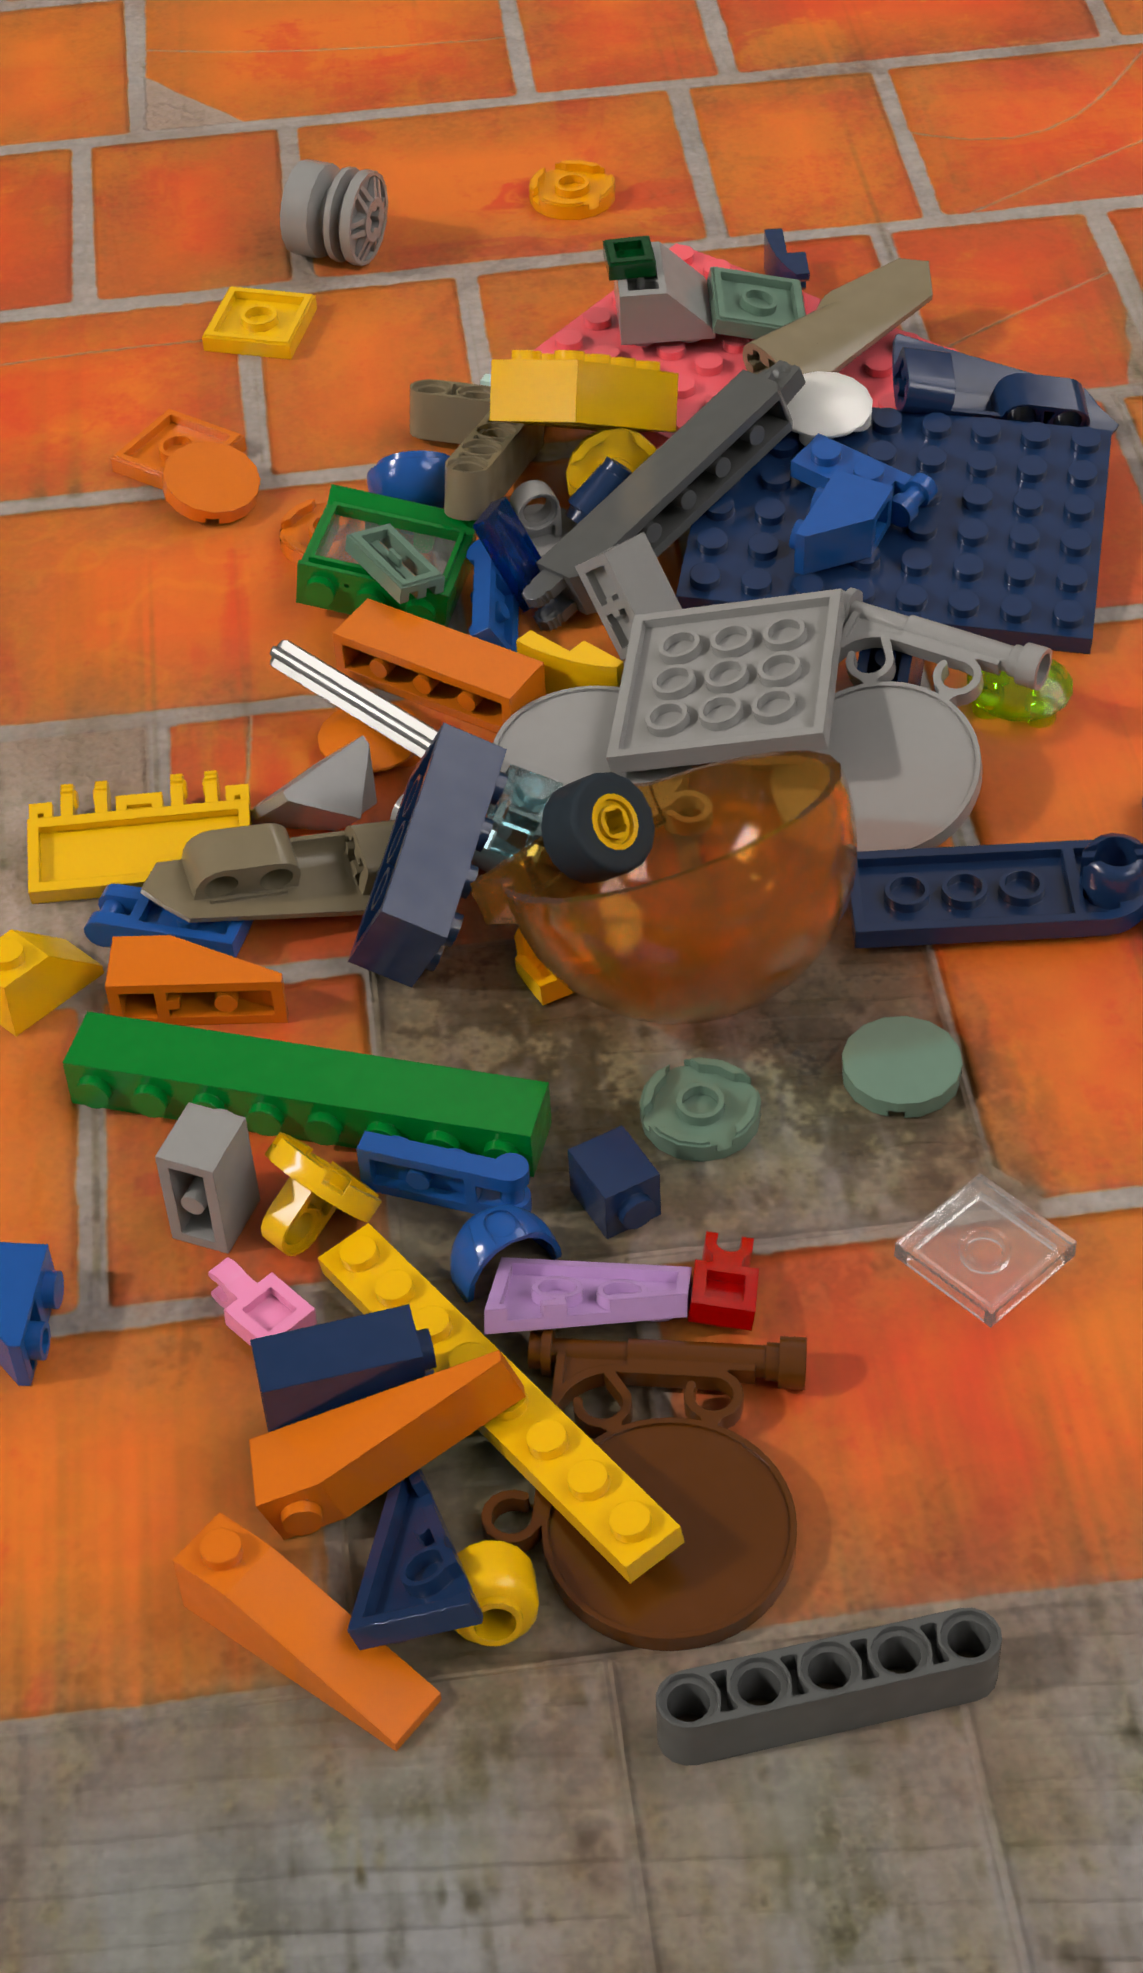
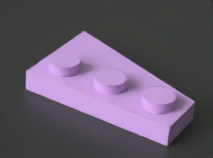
(583, 1293)

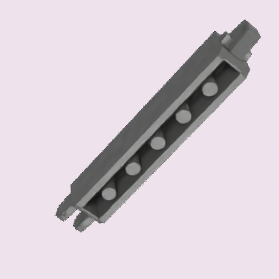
(671, 485)

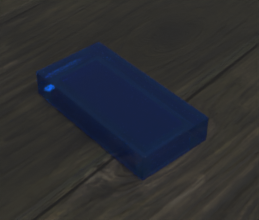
(508, 547)

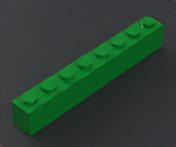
(303, 1088)

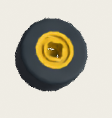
(597, 828)

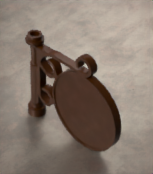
(706, 1477)

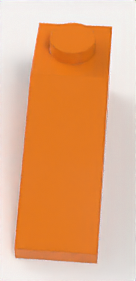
(190, 984)

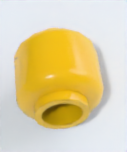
(504, 1589)

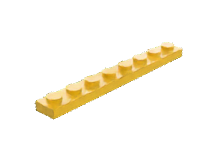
(532, 1433)

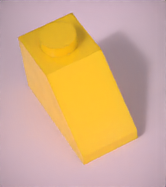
(39, 976)

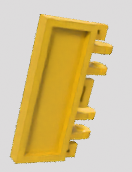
(84, 853)

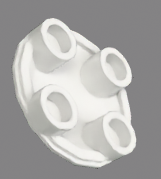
(830, 406)

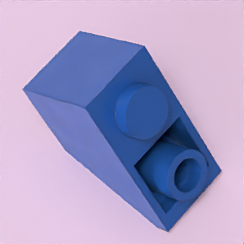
(842, 523)
(27, 1296)

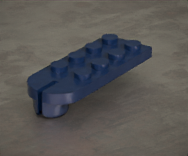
(997, 892)

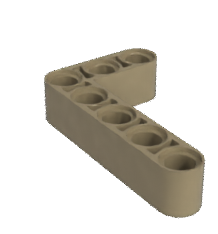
(489, 451)

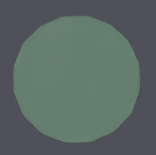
(901, 1066)
(700, 1110)

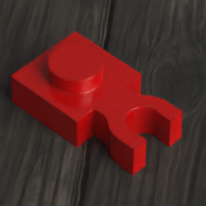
(724, 1286)

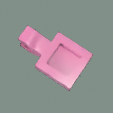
(260, 1307)

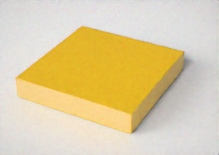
(260, 322)

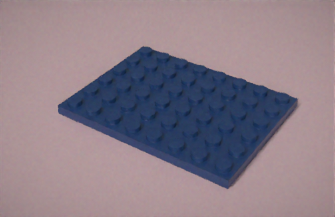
(995, 553)

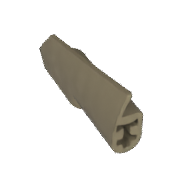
(846, 320)
(267, 875)

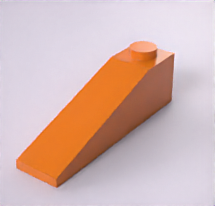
(358, 1451)
(299, 1630)

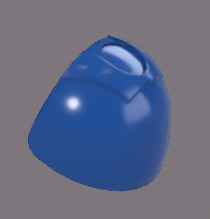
(487, 1235)

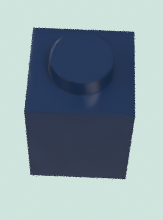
(614, 1182)

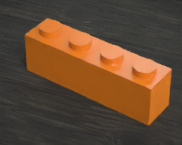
(436, 665)

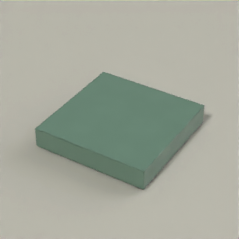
(751, 302)

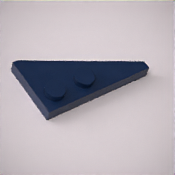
(412, 1574)

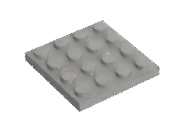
(728, 681)

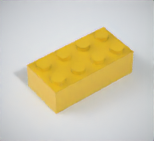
(583, 391)

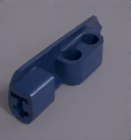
(954, 383)

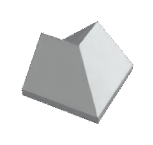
(324, 795)

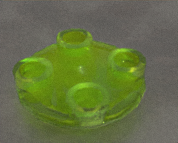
(1015, 702)

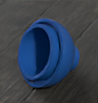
(410, 477)

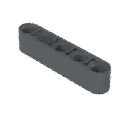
(804, 1710)

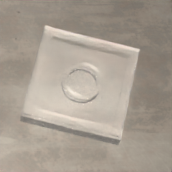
(985, 1249)

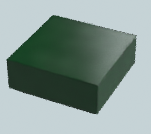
(629, 258)

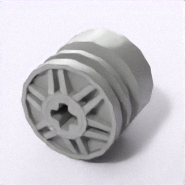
(334, 212)

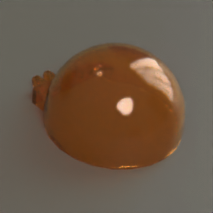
(724, 910)

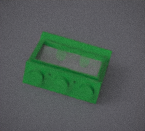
(339, 583)

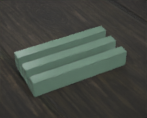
(387, 565)

